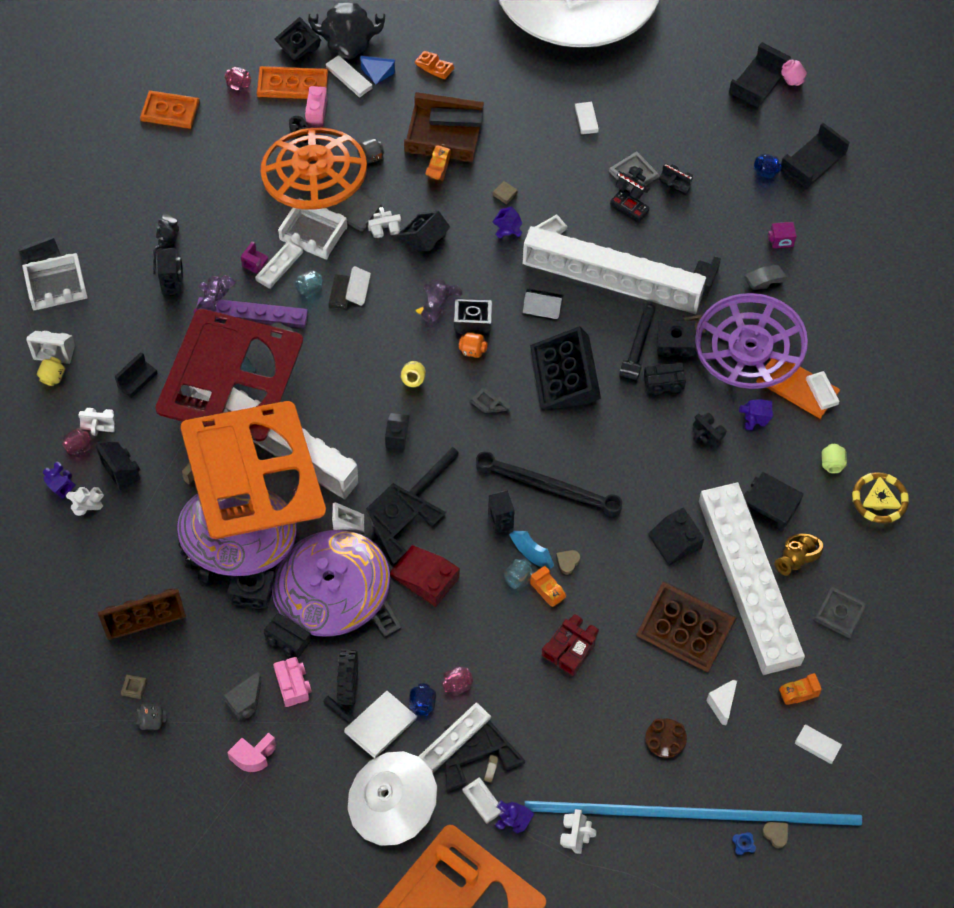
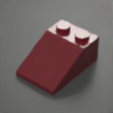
(426, 574)

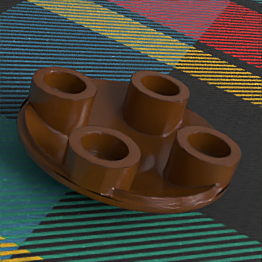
(666, 737)

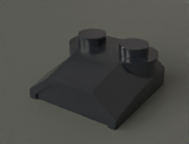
(298, 39)
(472, 316)

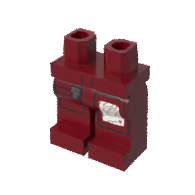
(570, 645)

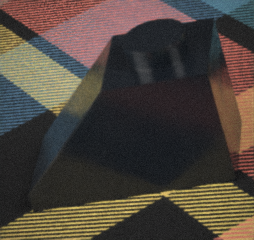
(396, 431)

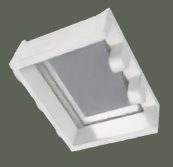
(313, 230)
(54, 281)

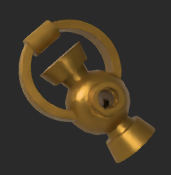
(798, 553)

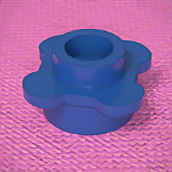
(748, 839)

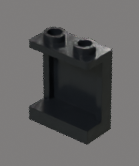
(773, 499)

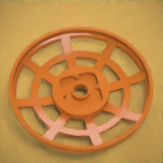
(312, 172)

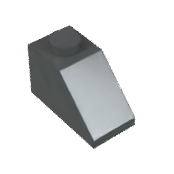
(244, 697)

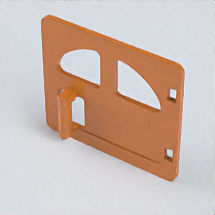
(228, 466)
(429, 888)

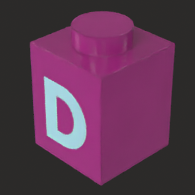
(782, 235)

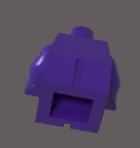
(508, 222)
(757, 413)
(56, 482)
(513, 815)

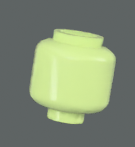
(834, 458)

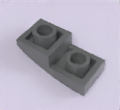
(764, 276)

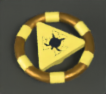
(880, 497)

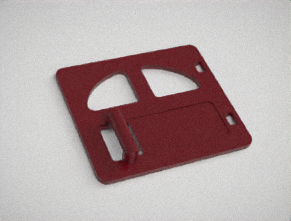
(213, 361)

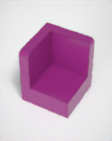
(253, 259)

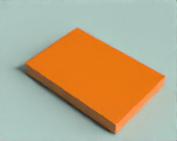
(170, 109)

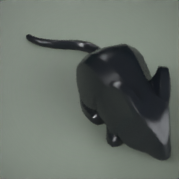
(166, 234)

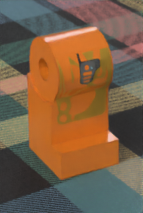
(438, 163)
(547, 586)
(800, 690)

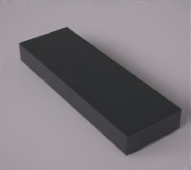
(456, 117)

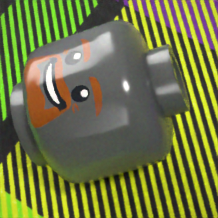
(373, 150)

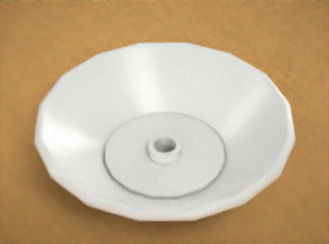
(404, 809)

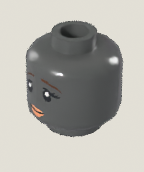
(150, 716)

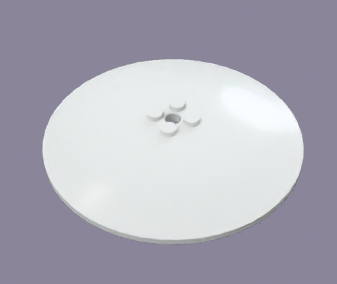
(579, 21)

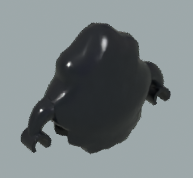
(347, 29)

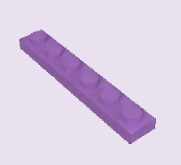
(263, 313)

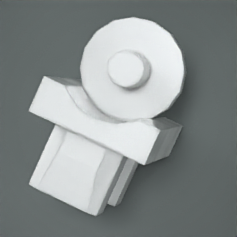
(384, 220)
(97, 421)
(85, 500)
(580, 832)

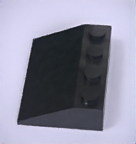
(565, 370)

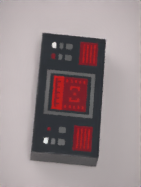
(629, 205)

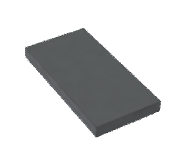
(356, 208)

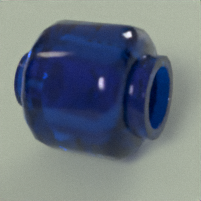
(767, 165)
(422, 699)

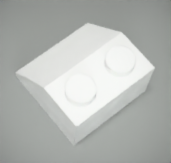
(48, 344)

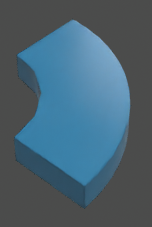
(531, 550)

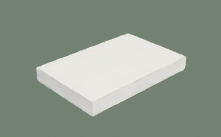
(380, 724)

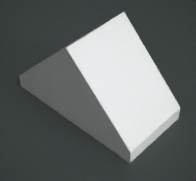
(347, 519)
(721, 701)

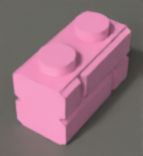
(316, 106)
(291, 681)

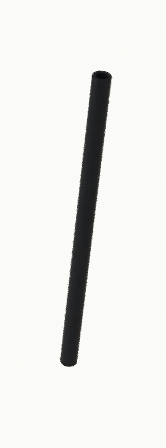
(420, 486)

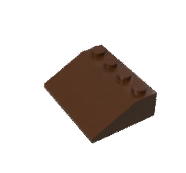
(142, 613)
(686, 626)

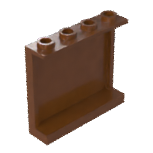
(424, 137)

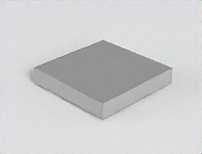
(635, 161)

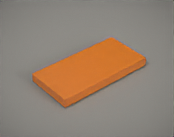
(289, 82)
(795, 388)

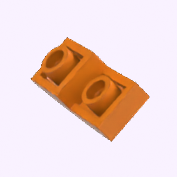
(431, 64)

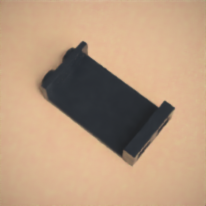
(760, 75)
(815, 156)

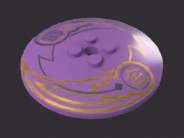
(235, 554)
(334, 605)

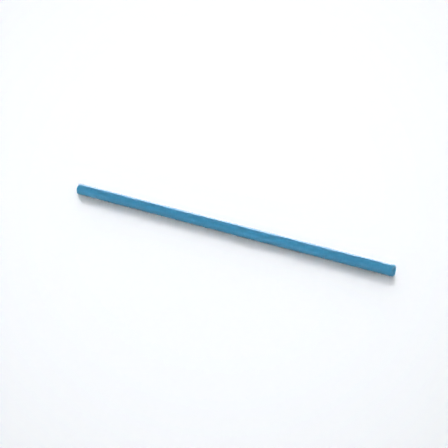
(695, 813)

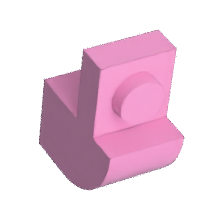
(252, 758)

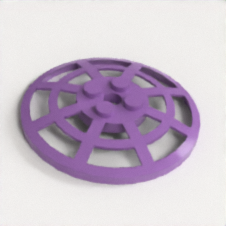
(751, 334)

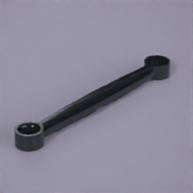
(548, 483)

